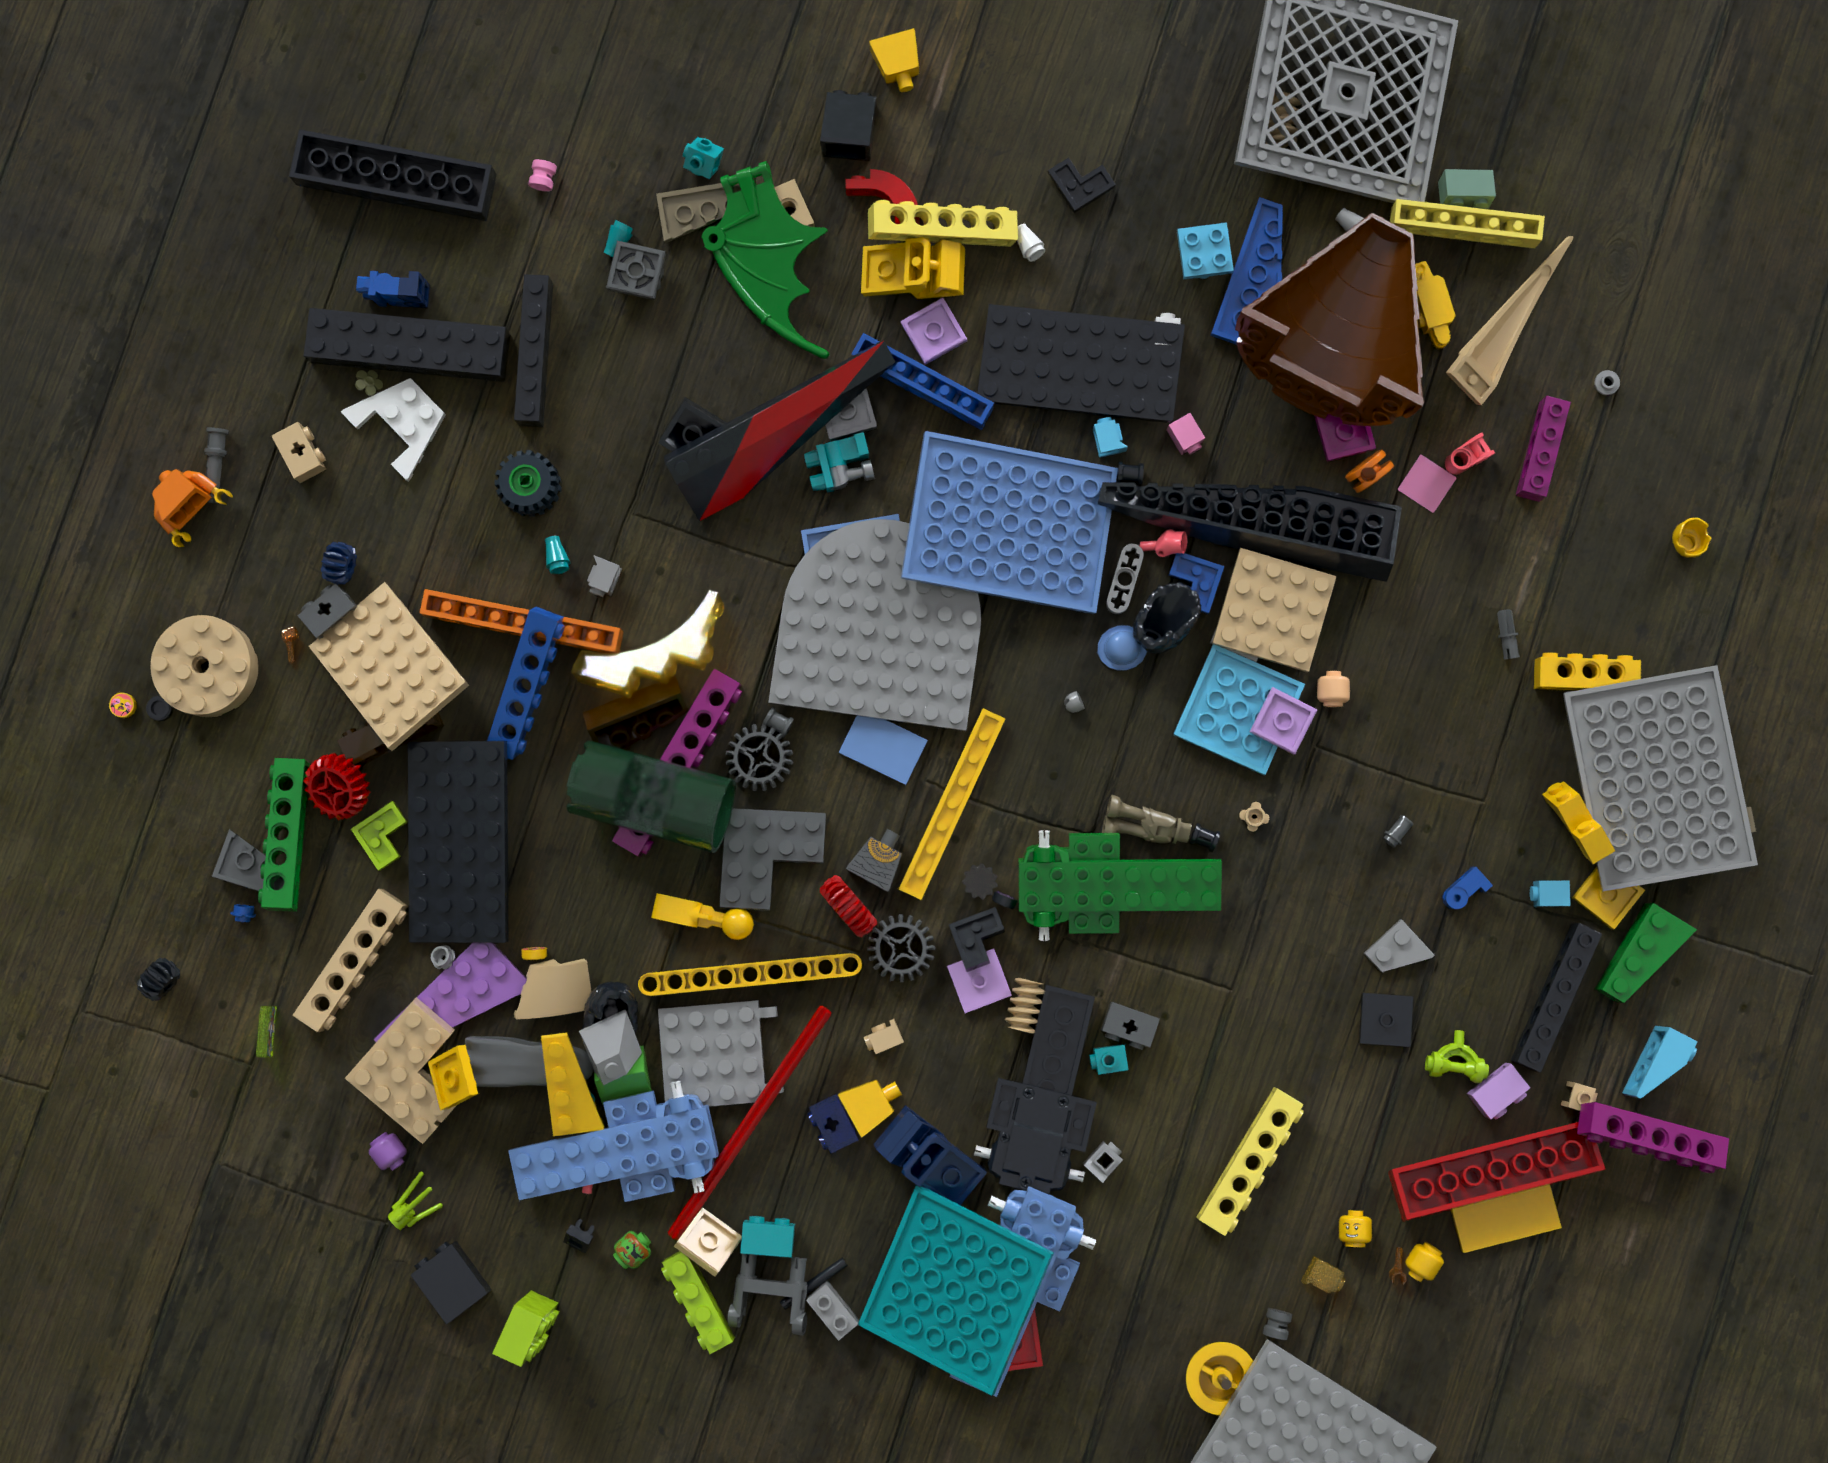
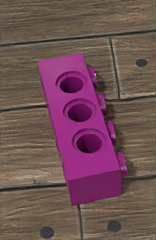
(1543, 448)

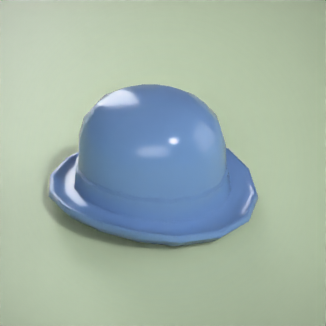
(1119, 649)

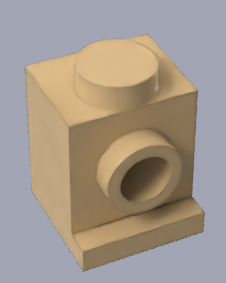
(883, 1037)

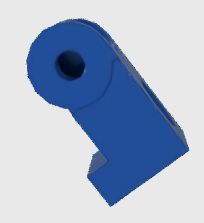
(1459, 892)

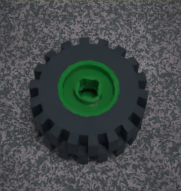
(528, 483)

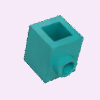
(1109, 1059)

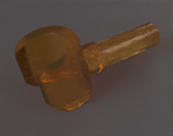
(288, 635)
(1398, 1267)

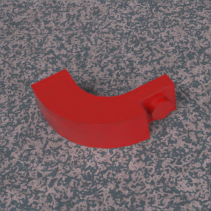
(881, 185)

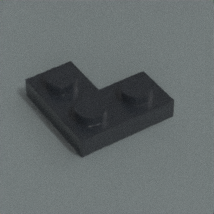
(1080, 190)
(971, 932)

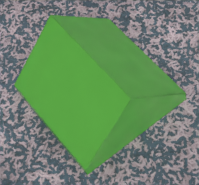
(632, 1083)

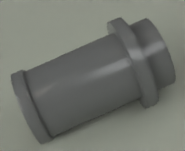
(1398, 831)

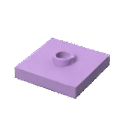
(933, 331)
(1283, 721)
(979, 985)

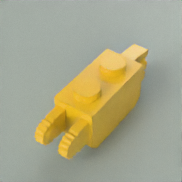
(1434, 305)

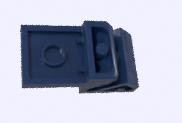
(929, 1157)

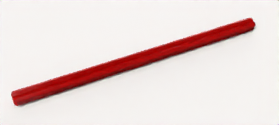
(750, 1121)

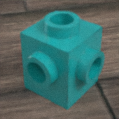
(702, 157)

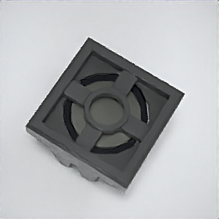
(636, 270)

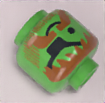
(632, 1249)

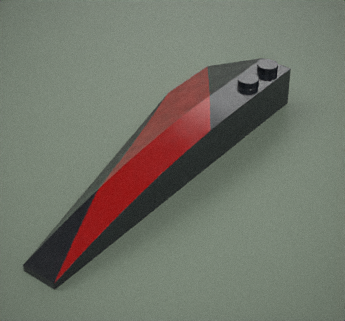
(749, 448)

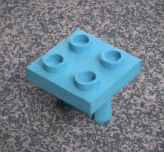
(1205, 251)

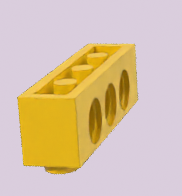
(1547, 676)

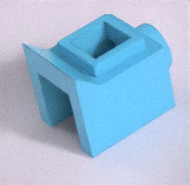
(1108, 437)

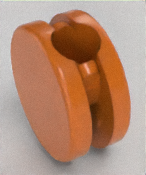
(1369, 471)

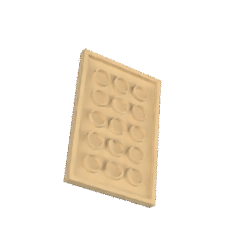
(388, 666)

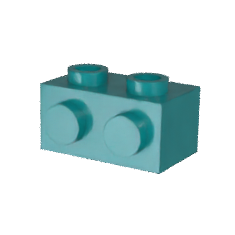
(767, 1237)

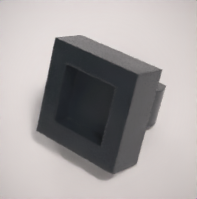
(578, 1238)

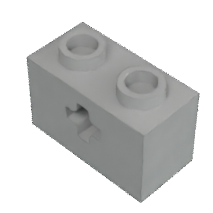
(832, 1310)

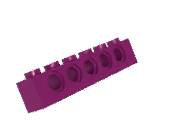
(1711, 1147)

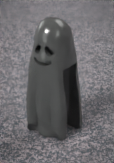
(512, 1061)

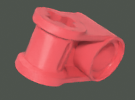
(1471, 452)

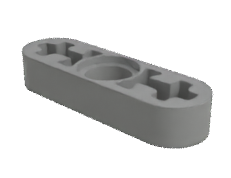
(1134, 574)

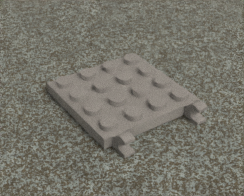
(714, 1051)

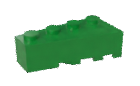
(1643, 951)

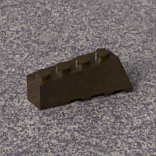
(634, 718)
(366, 745)

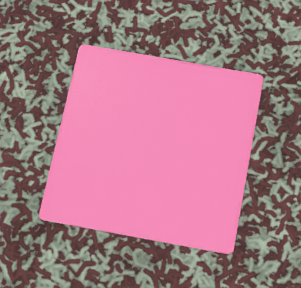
(1427, 483)

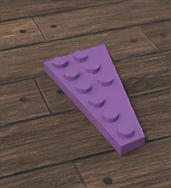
(472, 985)

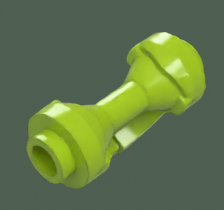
(1473, 1068)

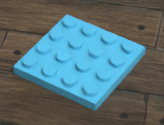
(1226, 706)

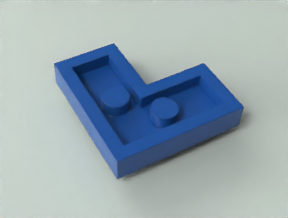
(1201, 573)

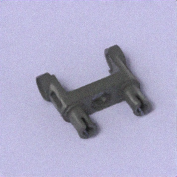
(794, 1288)

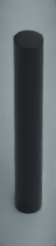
(818, 1280)

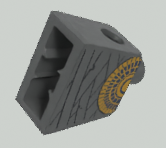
(877, 860)

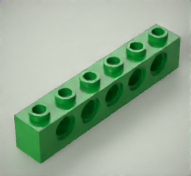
(287, 897)

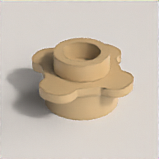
(1256, 809)

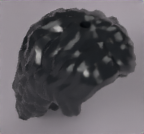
(1166, 617)
(608, 1000)

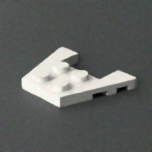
(408, 414)

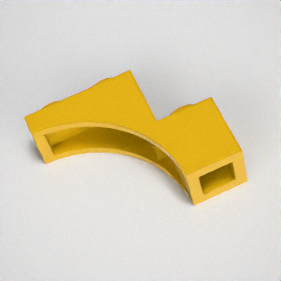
(1579, 822)

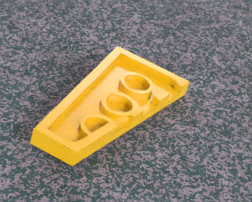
(568, 1094)

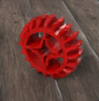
(332, 791)
(848, 906)

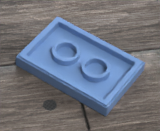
(883, 747)

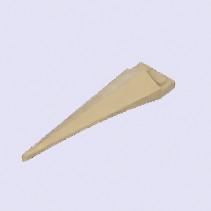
(1486, 354)

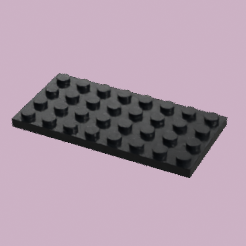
(1081, 363)
(458, 841)

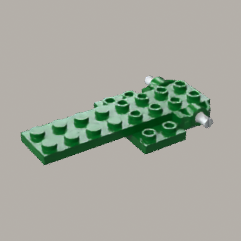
(1092, 884)

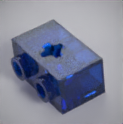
(845, 1131)

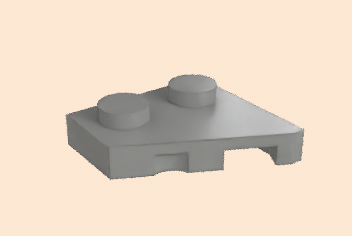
(1397, 948)

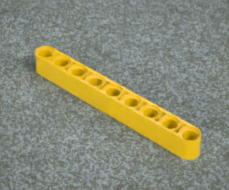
(738, 978)

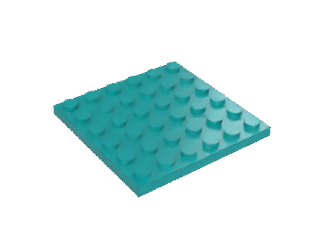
(955, 1289)

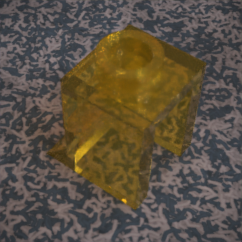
(1324, 1276)

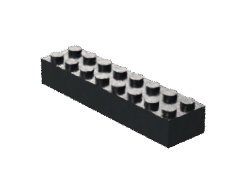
(393, 175)
(407, 344)

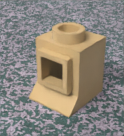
(1579, 1095)

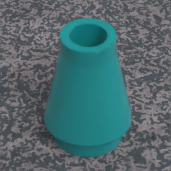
(617, 232)
(556, 557)

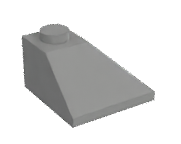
(611, 1046)

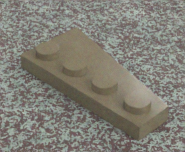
(691, 209)

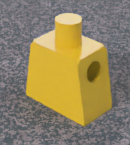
(897, 58)
(869, 1104)

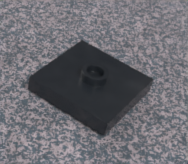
(1386, 1019)

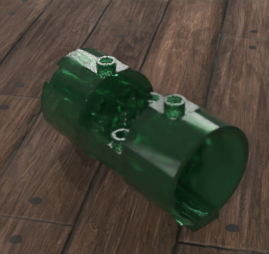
(651, 796)

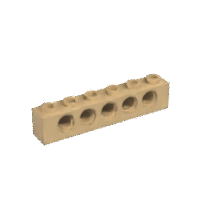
(309, 1009)

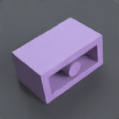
(1499, 1091)

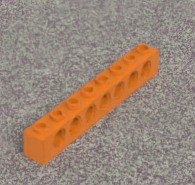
(512, 621)

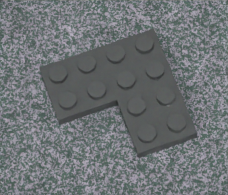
(758, 840)

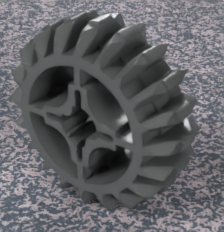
(754, 768)
(882, 935)

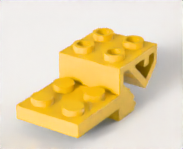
(914, 269)

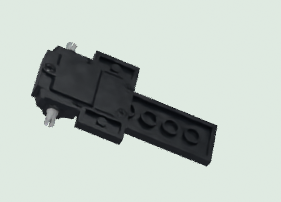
(1040, 1116)

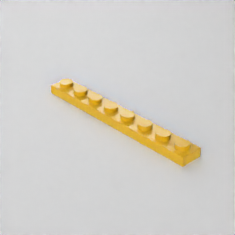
(952, 804)

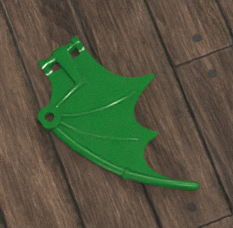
(760, 249)

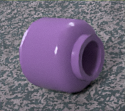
(387, 1151)

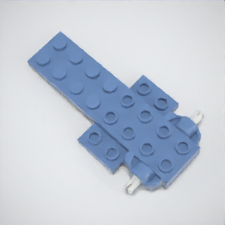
(641, 1146)
(1052, 1226)

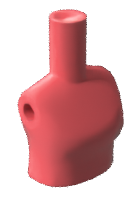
(1167, 544)

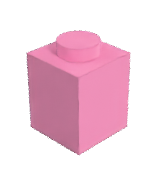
(1186, 434)

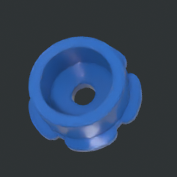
(243, 912)

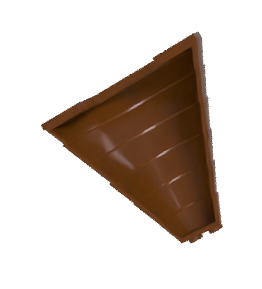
(1343, 329)

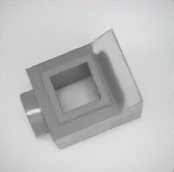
(603, 577)
(1093, 1166)

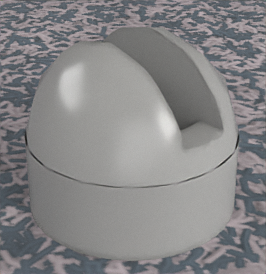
(1073, 702)

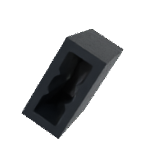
(450, 1281)

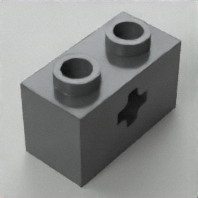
(314, 614)
(1145, 1025)

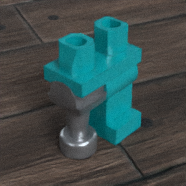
(833, 462)

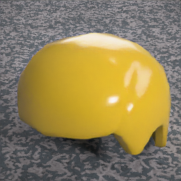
(1691, 537)

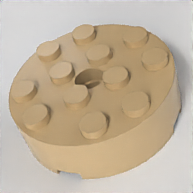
(179, 673)

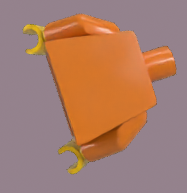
(180, 498)

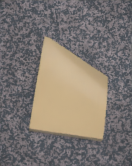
(554, 989)

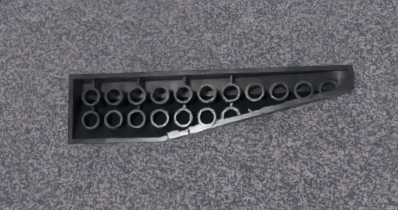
(1282, 523)

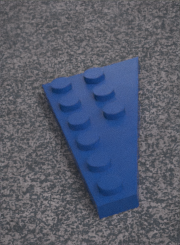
(1255, 269)

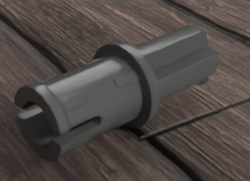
(1508, 634)

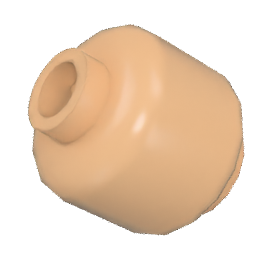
(1333, 689)

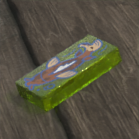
(266, 1031)

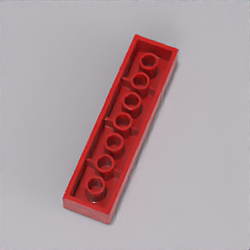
(1494, 1171)

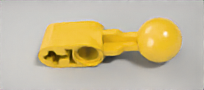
(736, 922)

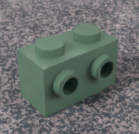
(1467, 188)

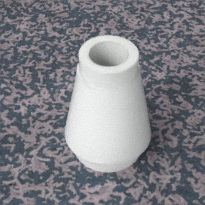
(1029, 243)

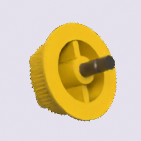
(1216, 1374)

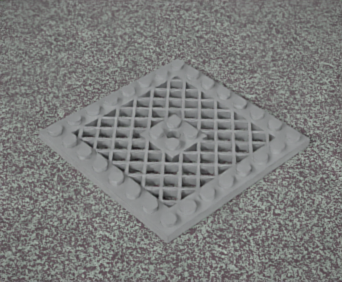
(1317, 169)

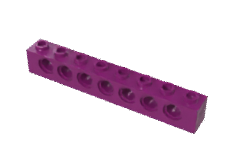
(677, 747)

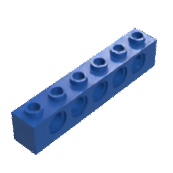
(933, 386)
(521, 668)

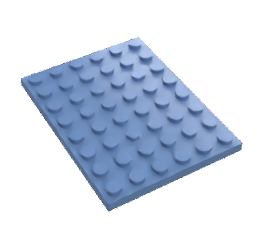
(1008, 523)

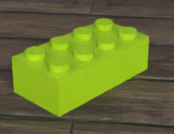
(526, 1328)

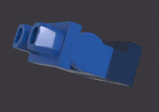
(395, 290)

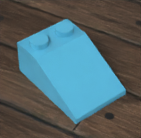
(1661, 1058)

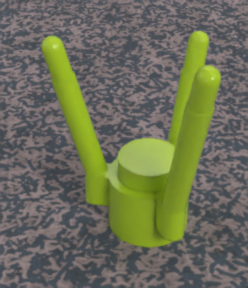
(403, 1213)

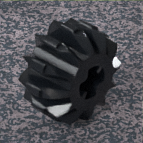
(158, 979)

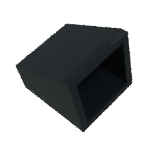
(848, 126)

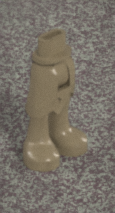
(1155, 826)

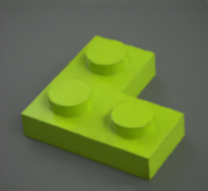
(374, 833)

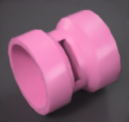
(542, 175)

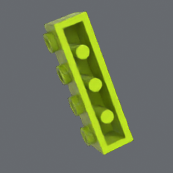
(699, 1302)

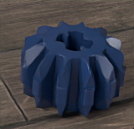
(338, 563)

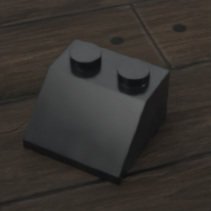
(688, 424)

